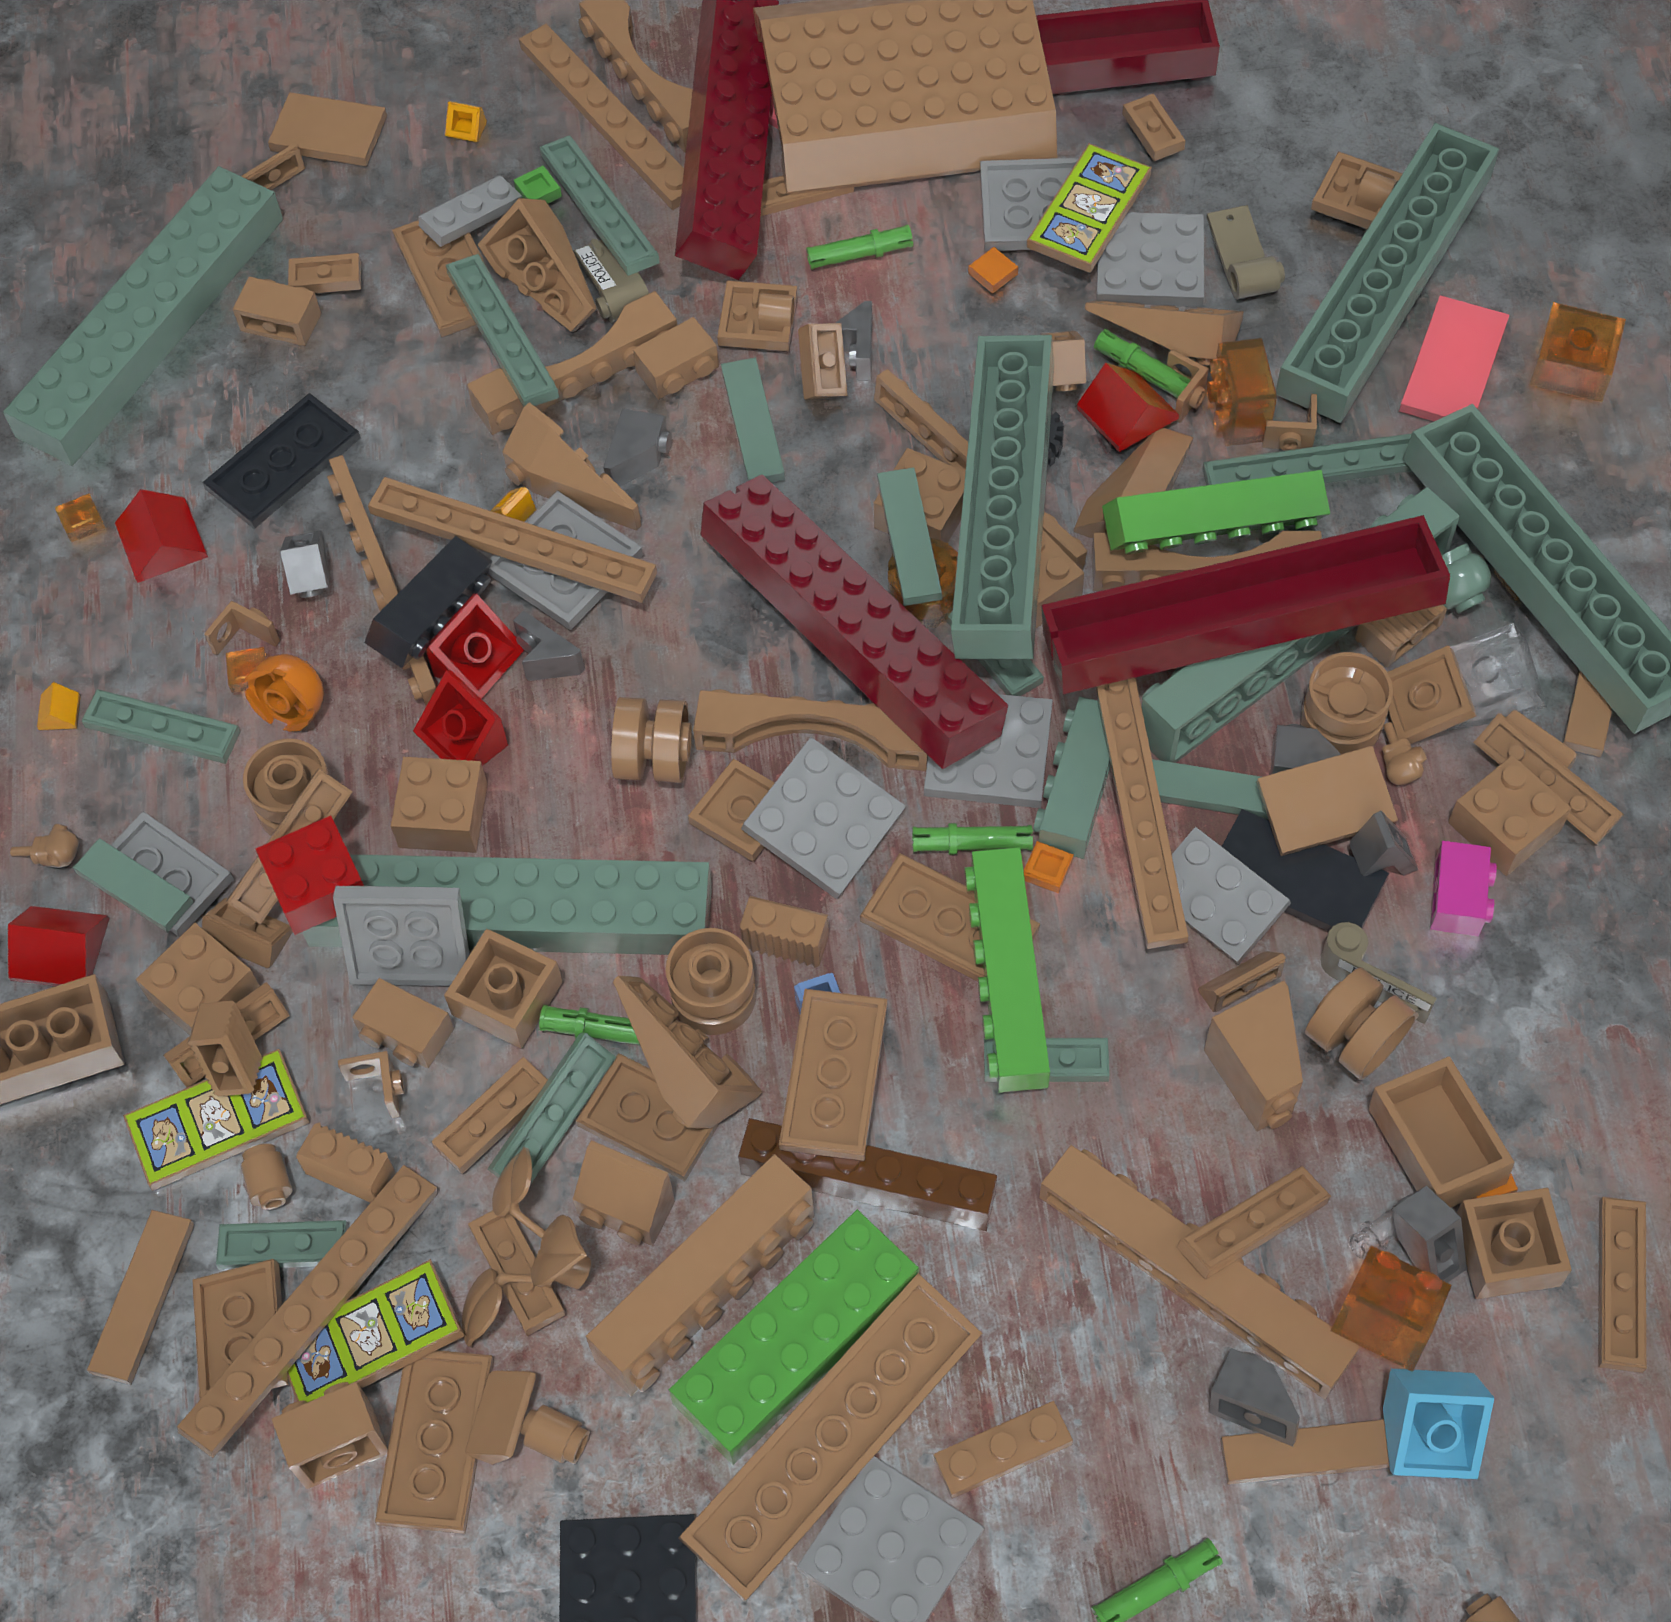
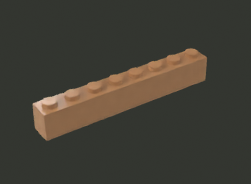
(1234, 1297)

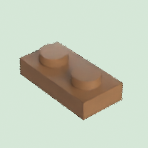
(1153, 127)
(326, 273)

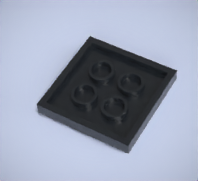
(627, 1570)

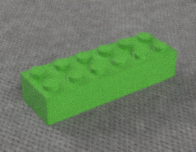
(792, 1337)

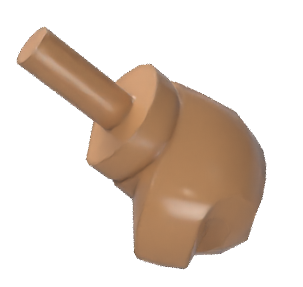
(1402, 761)
(52, 850)

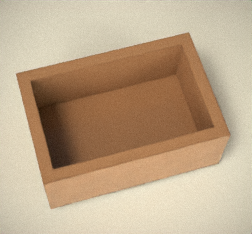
(1441, 1133)

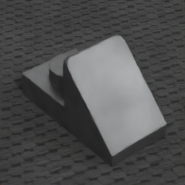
(858, 339)
(548, 652)
(1382, 845)

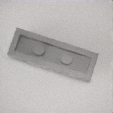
(469, 211)

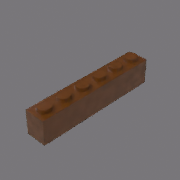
(882, 1179)

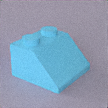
(1436, 1423)

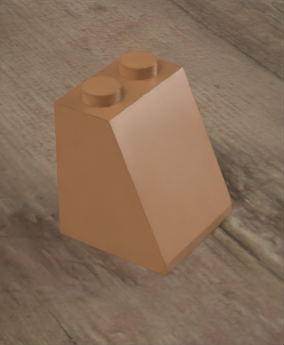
(1259, 1056)

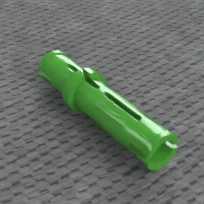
(857, 247)
(1133, 358)
(971, 838)
(583, 1021)
(1160, 1583)

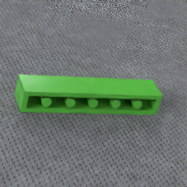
(1216, 510)
(1009, 970)

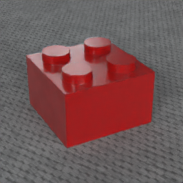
(306, 870)

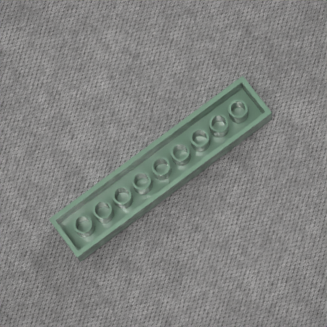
(1387, 272)
(143, 316)
(1004, 499)
(1548, 563)
(1214, 692)
(554, 901)

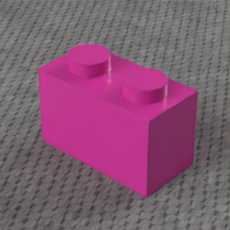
(1461, 888)

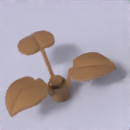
(558, 1260)

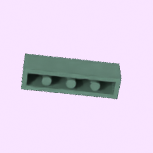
(1078, 783)

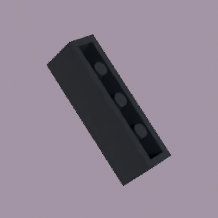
(428, 602)

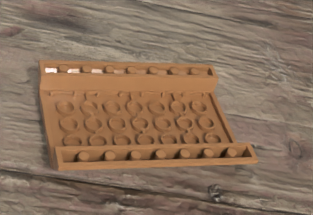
(904, 88)

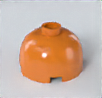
(285, 690)

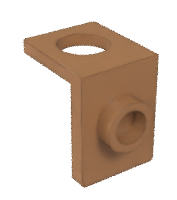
(1195, 390)
(1292, 435)
(238, 618)
(381, 1065)

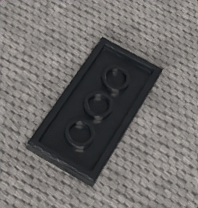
(281, 460)
(1318, 881)

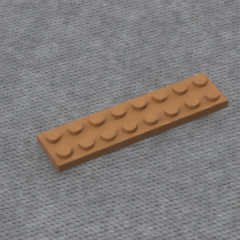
(829, 1437)

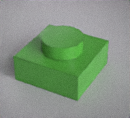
(538, 185)

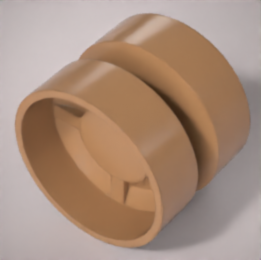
(1348, 700)
(662, 740)
(278, 776)
(711, 980)
(1351, 1015)

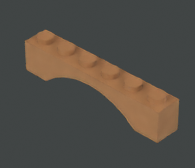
(612, 31)
(638, 323)
(1118, 569)
(736, 720)

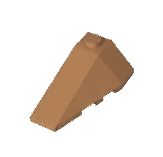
(537, 257)
(1186, 332)
(547, 464)
(1147, 470)
(687, 1072)

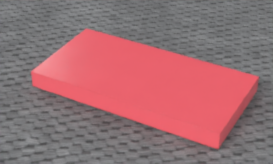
(1454, 359)

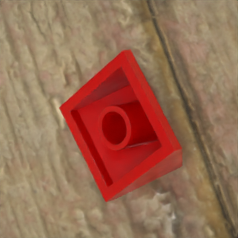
(1124, 406)
(159, 534)
(474, 647)
(460, 723)
(54, 945)

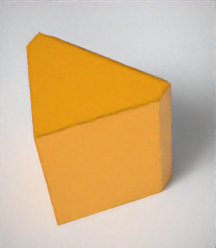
(465, 121)
(516, 504)
(58, 708)

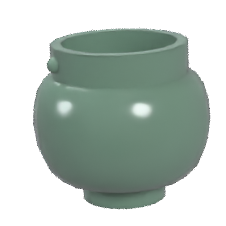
(1467, 578)

